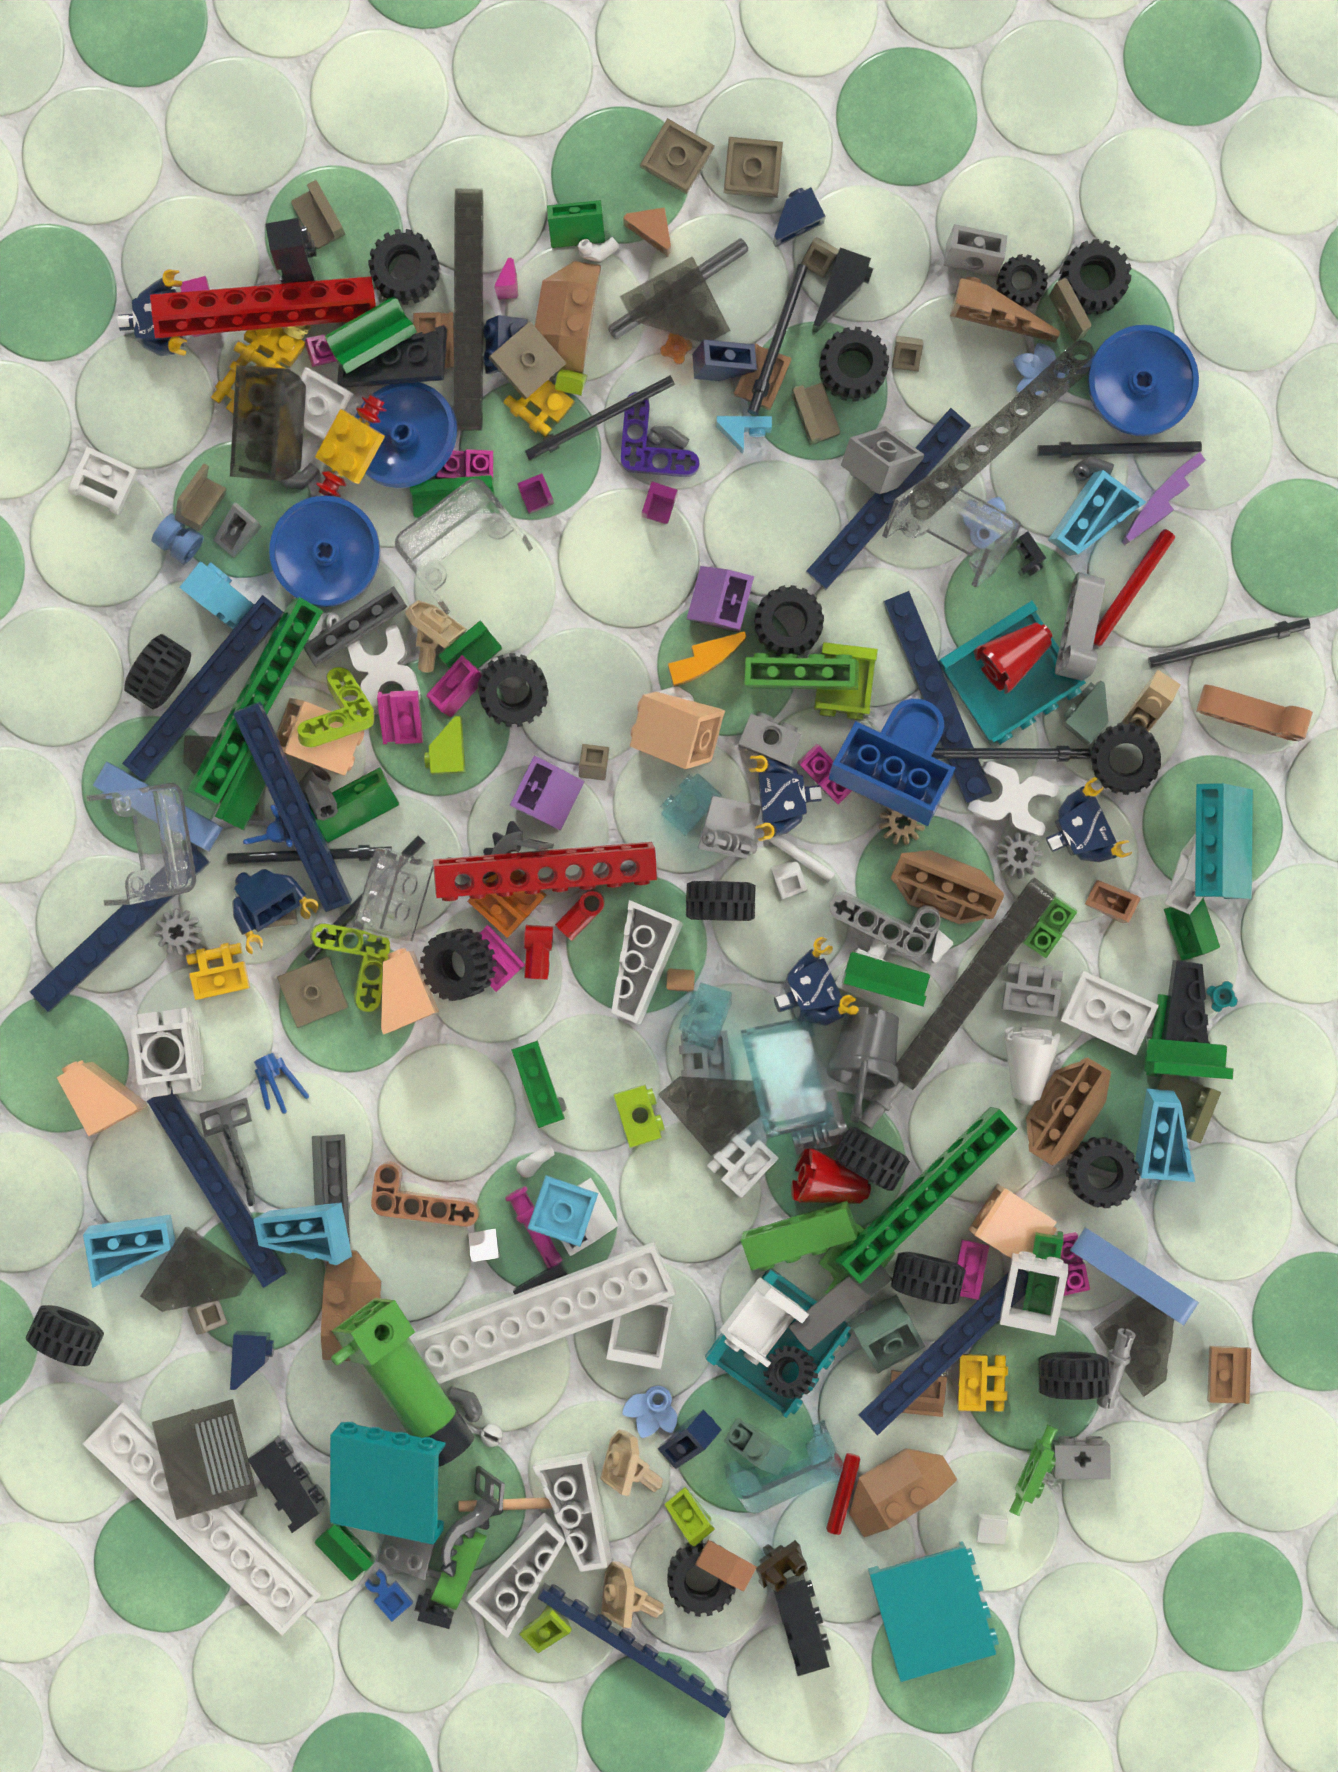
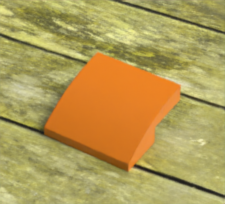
(509, 911)

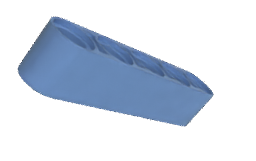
(201, 829)
(1134, 1276)

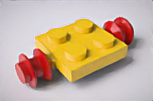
(350, 446)

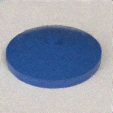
(1143, 380)
(417, 433)
(325, 551)

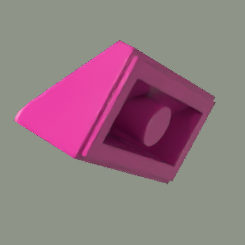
(506, 284)
(455, 686)

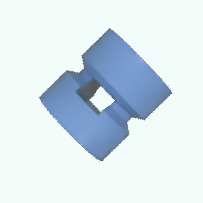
(175, 537)

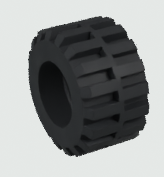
(398, 245)
(1110, 261)
(853, 341)
(796, 598)
(157, 671)
(517, 712)
(1131, 781)
(720, 900)
(439, 967)
(871, 1158)
(1123, 1183)
(928, 1278)
(64, 1335)
(1073, 1375)
(691, 1599)

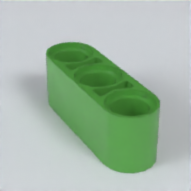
(451, 1589)

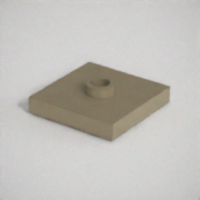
(677, 156)
(753, 167)
(1070, 310)
(527, 360)
(312, 991)

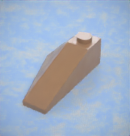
(988, 307)

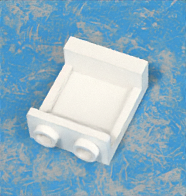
(760, 1321)

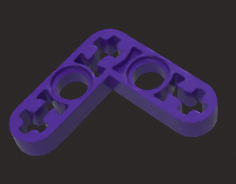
(647, 453)

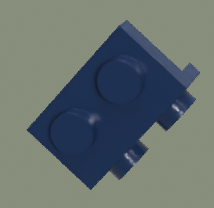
(497, 332)

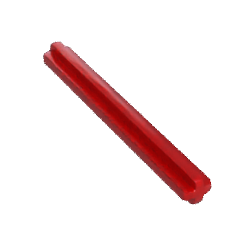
(1133, 586)

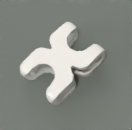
(384, 668)
(1013, 798)

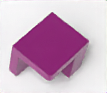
(535, 493)
(659, 503)

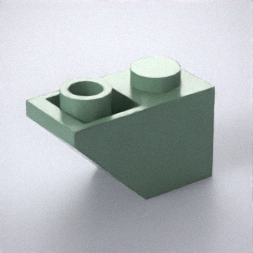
(1090, 715)
(757, 1447)

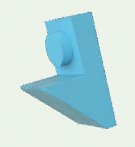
(735, 426)

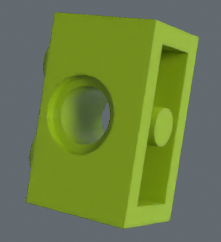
(639, 1132)

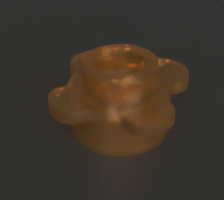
(676, 340)

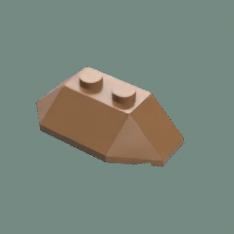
(568, 310)
(952, 887)
(1067, 1109)
(344, 1293)
(899, 1489)

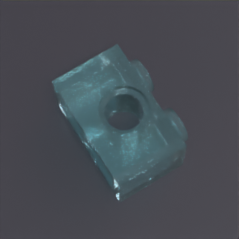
(683, 819)
(707, 1031)

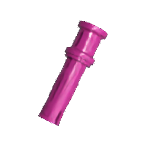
(524, 1209)

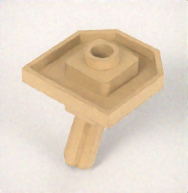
(434, 630)
(624, 1466)
(624, 1598)

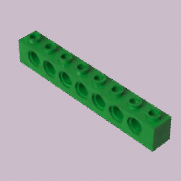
(262, 685)
(925, 1194)

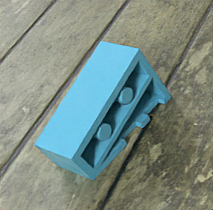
(1094, 512)
(307, 1230)

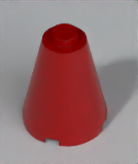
(1013, 655)
(827, 1181)

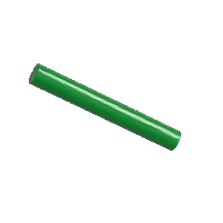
(1159, 1021)

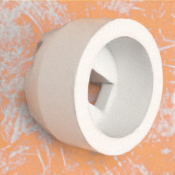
(493, 1430)

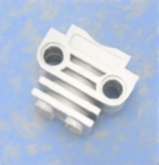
(150, 1072)

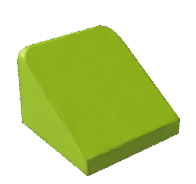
(570, 381)

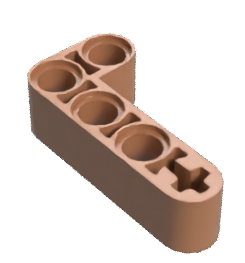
(1256, 714)
(425, 1201)

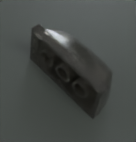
(267, 423)

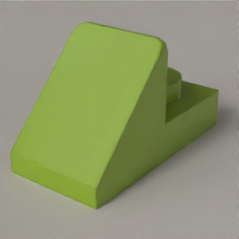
(690, 1516)
(546, 1629)

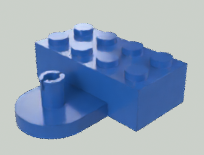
(897, 763)

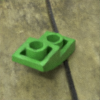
(1050, 927)

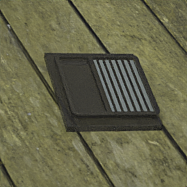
(204, 1459)

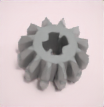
(1028, 857)
(179, 942)

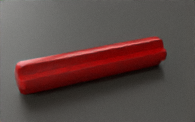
(843, 1494)

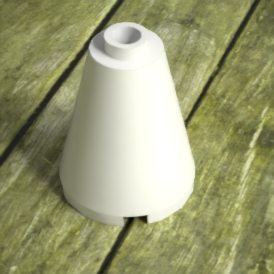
(1030, 1061)

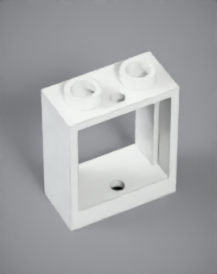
(1182, 887)
(1027, 1319)
(636, 1356)

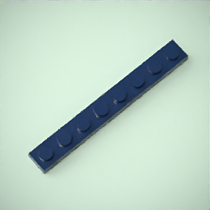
(878, 508)
(203, 688)
(935, 690)
(292, 806)
(101, 945)
(216, 1186)
(941, 1355)
(644, 1655)

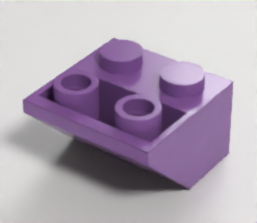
(720, 598)
(547, 793)

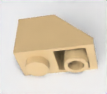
(1152, 701)

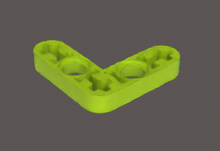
(346, 714)
(368, 958)

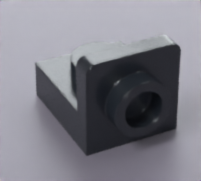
(1029, 549)
(437, 1615)

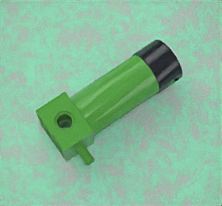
(381, 1342)

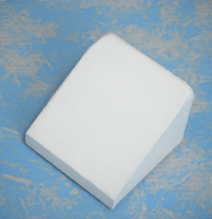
(789, 879)
(940, 946)
(483, 1245)
(991, 1528)

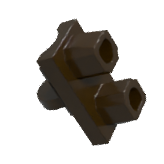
(778, 1562)

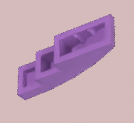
(1158, 506)

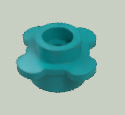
(1229, 999)

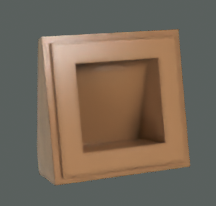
(680, 979)

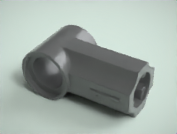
(317, 793)

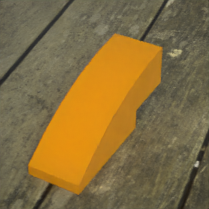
(705, 658)

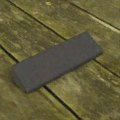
(354, 626)
(330, 1172)
(837, 1307)

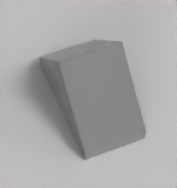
(236, 530)

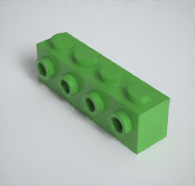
(801, 673)
(799, 1236)

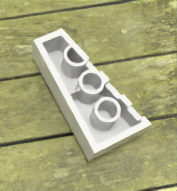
(644, 954)
(575, 1498)
(516, 1575)

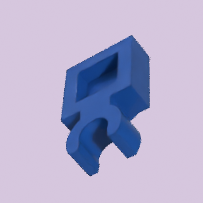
(391, 1598)

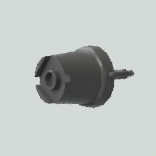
(866, 1054)

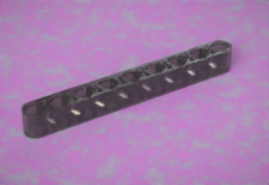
(468, 309)
(1007, 418)
(974, 982)

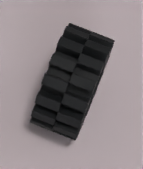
(1027, 265)
(804, 1378)

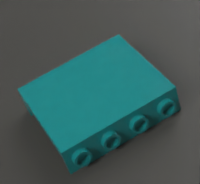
(1036, 692)
(1223, 841)
(752, 1375)
(385, 1482)
(934, 1612)

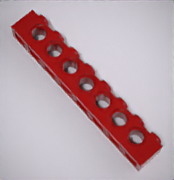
(261, 306)
(447, 870)

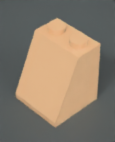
(676, 729)
(332, 756)
(404, 992)
(98, 1096)
(1010, 1222)

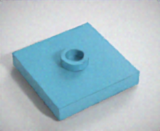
(563, 1210)

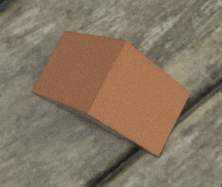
(651, 227)
(1112, 901)
(725, 1565)

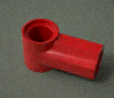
(579, 916)
(538, 944)

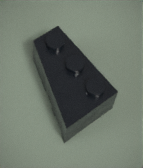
(292, 250)
(288, 1482)
(802, 1626)

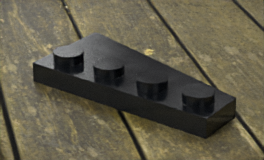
(409, 361)
(1185, 1006)

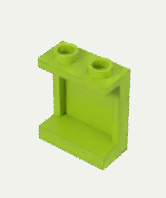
(850, 702)

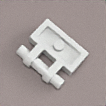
(748, 1168)

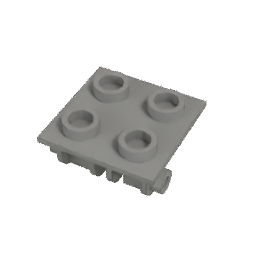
(730, 827)
(824, 1135)
(406, 1555)

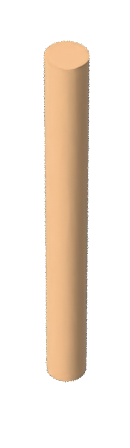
(511, 1504)

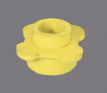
(297, 331)

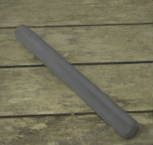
(707, 270)

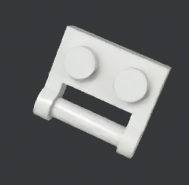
(106, 472)

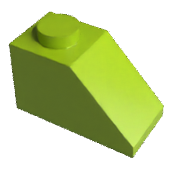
(447, 750)

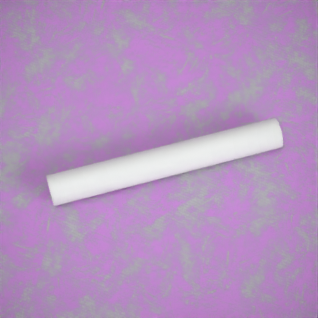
(802, 857)

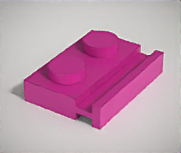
(400, 717)
(507, 961)

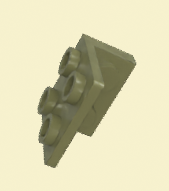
(1196, 1101)

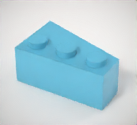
(213, 591)
(1163, 1140)
(124, 1244)

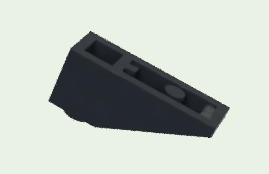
(844, 283)

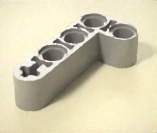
(1079, 630)
(881, 919)

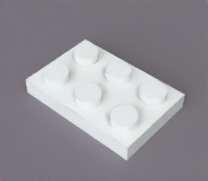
(1109, 1012)

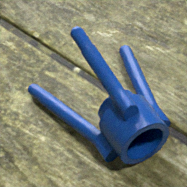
(275, 831)
(267, 1069)

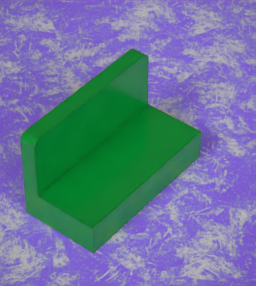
(575, 222)
(475, 645)
(1193, 931)
(345, 1551)

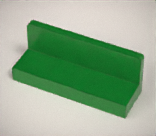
(370, 334)
(433, 491)
(242, 794)
(358, 804)
(886, 978)
(1187, 1059)
(538, 1084)
(1041, 1286)

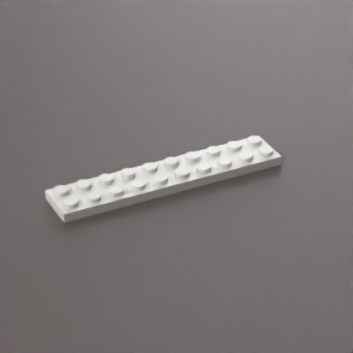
(544, 1313)
(217, 1536)

